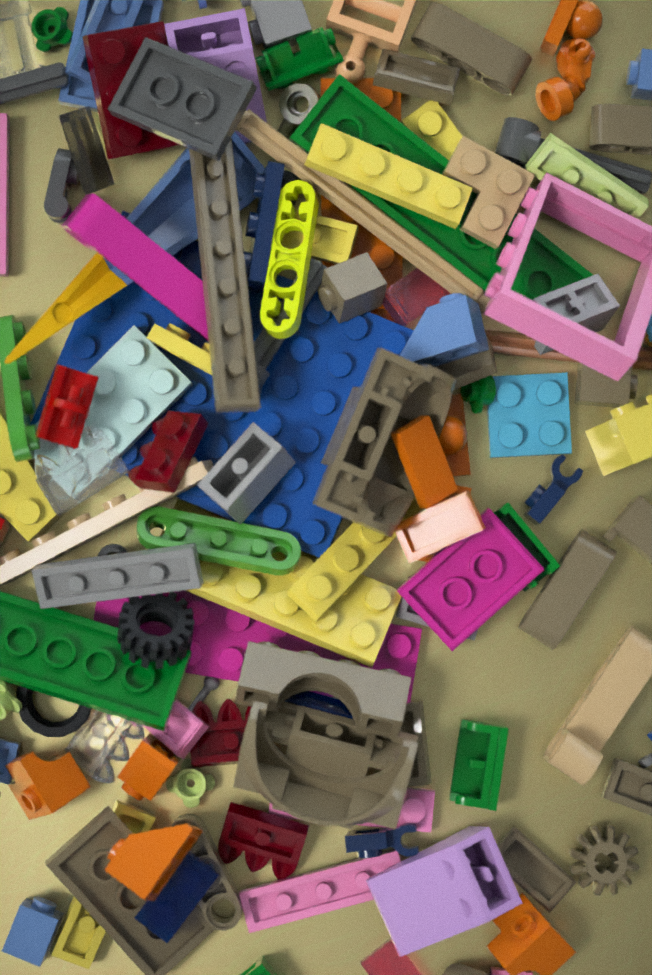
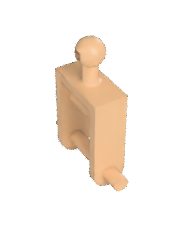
(366, 34)

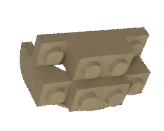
(363, 466)
(324, 766)

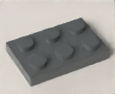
(182, 98)

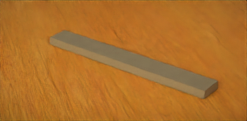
(225, 282)

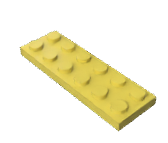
(349, 627)

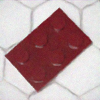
(108, 60)

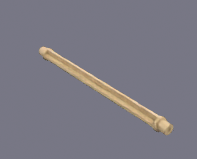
(360, 209)

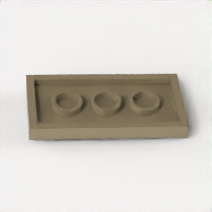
(81, 869)

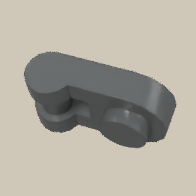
(59, 186)

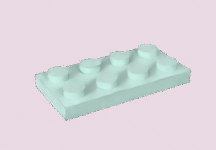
(131, 393)

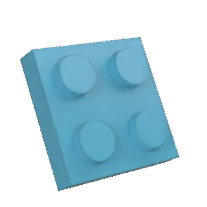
(530, 416)

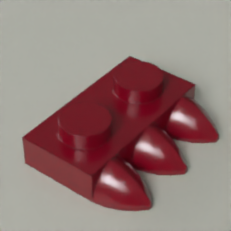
(169, 452)
(222, 739)
(262, 838)

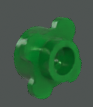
(44, 22)
(479, 393)

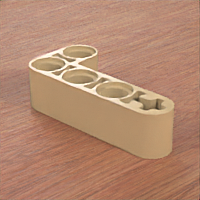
(601, 708)

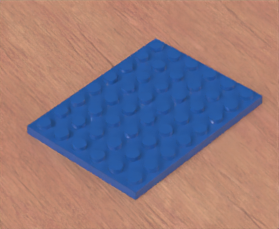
(297, 402)

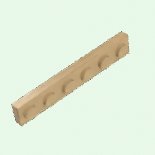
(84, 528)

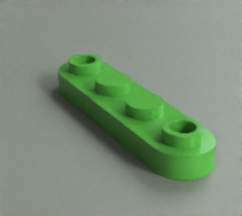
(18, 400)
(220, 540)

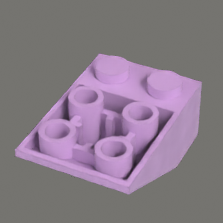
(222, 42)
(444, 890)

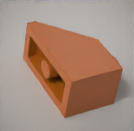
(148, 768)
(150, 858)

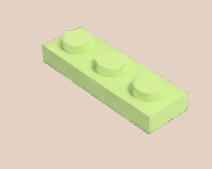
(579, 171)

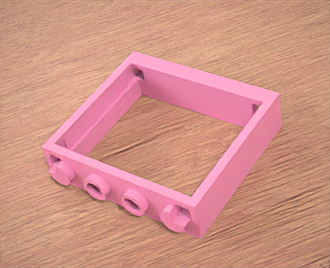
(550, 328)

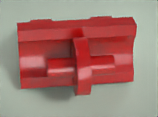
(66, 406)

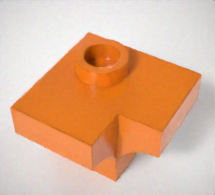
(45, 785)
(529, 941)

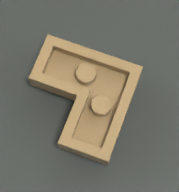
(498, 187)

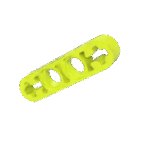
(294, 259)

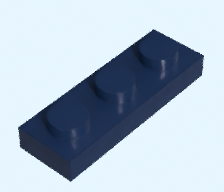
(261, 224)

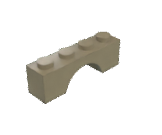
(371, 695)

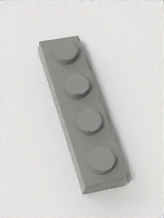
(117, 576)

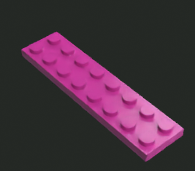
(223, 637)

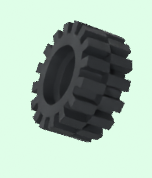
(151, 647)

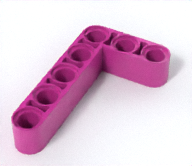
(139, 258)

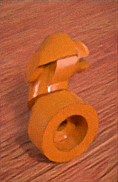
(557, 95)

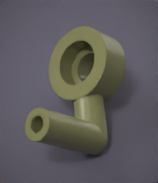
(288, 108)

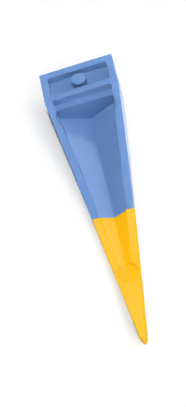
(165, 217)

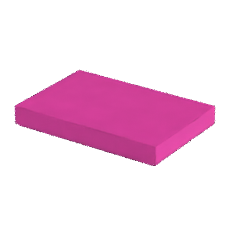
(470, 581)

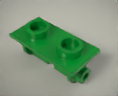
(282, 67)

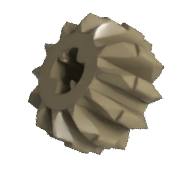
(601, 874)

